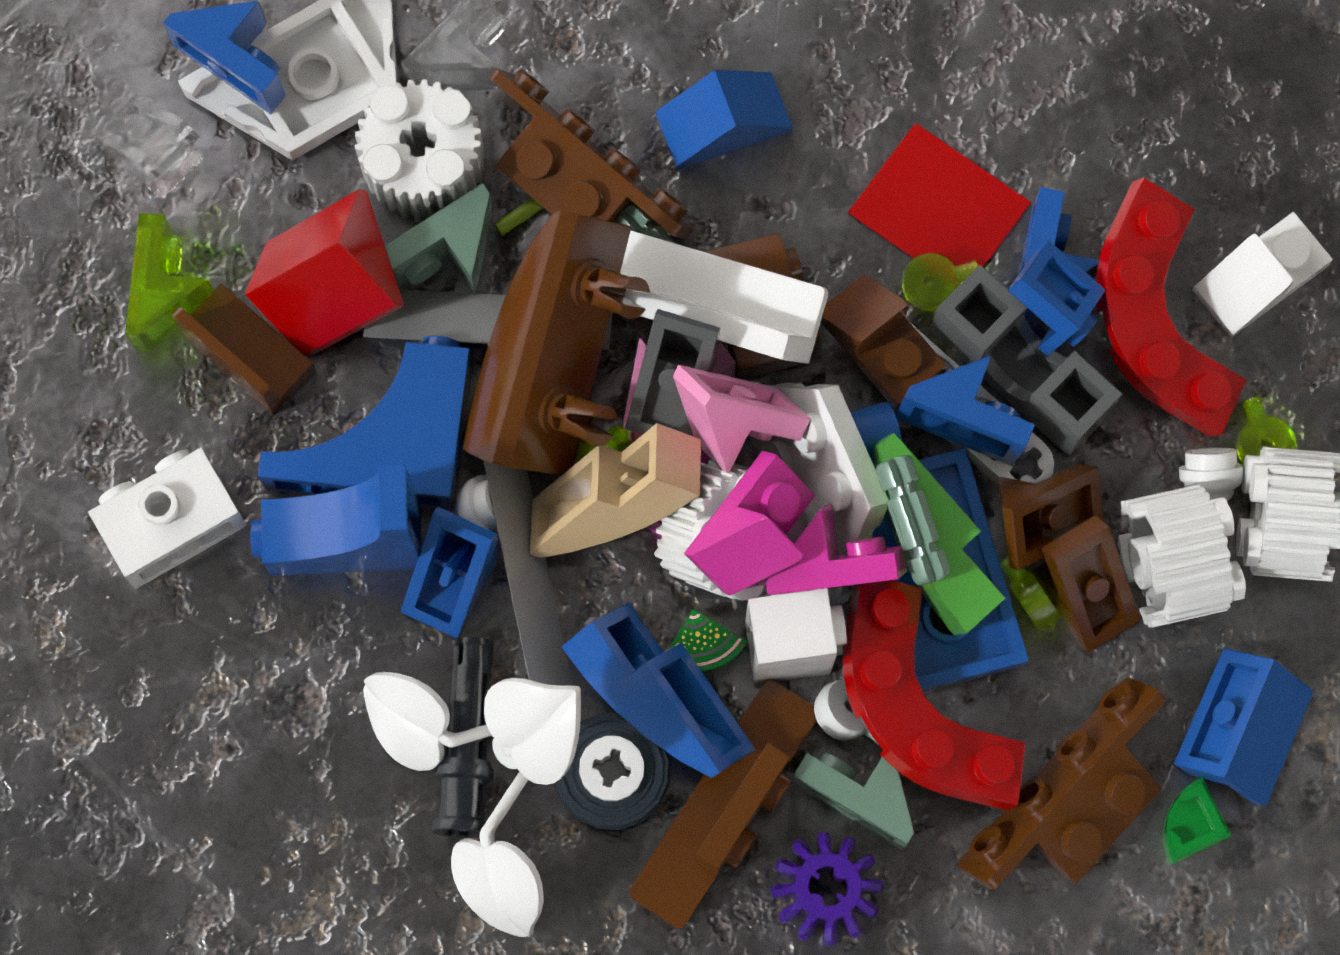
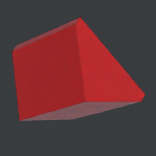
(326, 276)

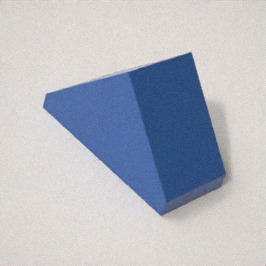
(722, 115)
(450, 572)

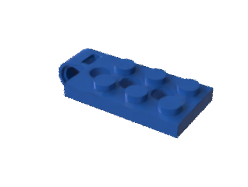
(996, 640)

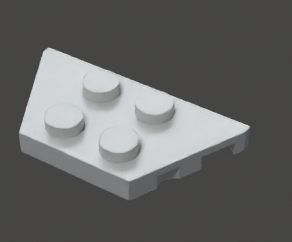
(329, 69)
(832, 465)

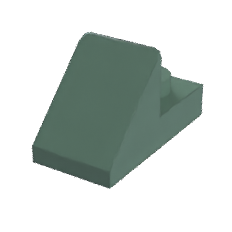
(454, 232)
(876, 806)

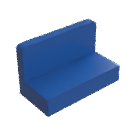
(1245, 724)

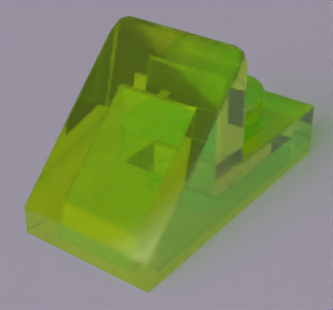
(152, 289)

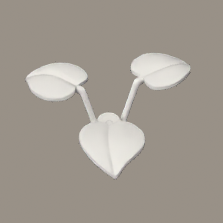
(532, 732)

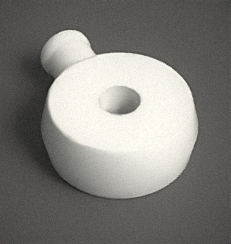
(836, 715)

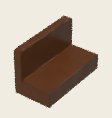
(245, 348)

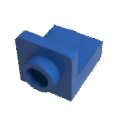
(1058, 295)

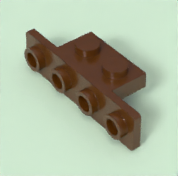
(571, 173)
(1078, 798)
(721, 808)

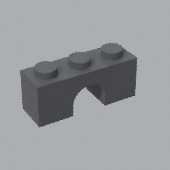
(1052, 391)

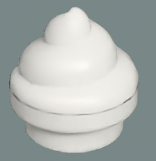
(1214, 470)
(475, 503)

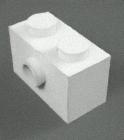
(166, 516)
(794, 635)

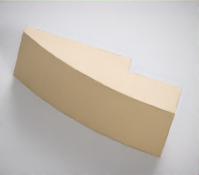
(616, 492)

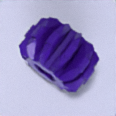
(842, 873)

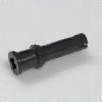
(465, 768)

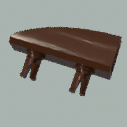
(548, 347)

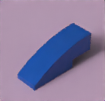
(658, 691)

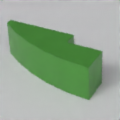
(966, 592)

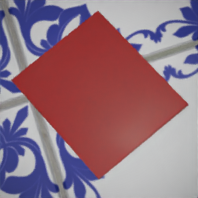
(938, 202)

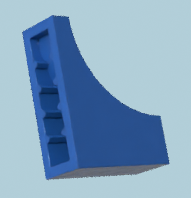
(412, 425)
(344, 529)

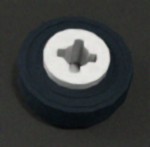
(607, 793)

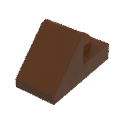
(880, 339)
(1046, 510)
(1088, 583)

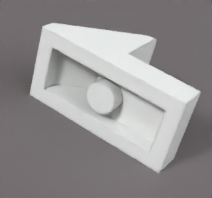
(1261, 274)

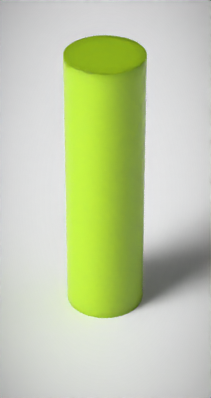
(517, 216)

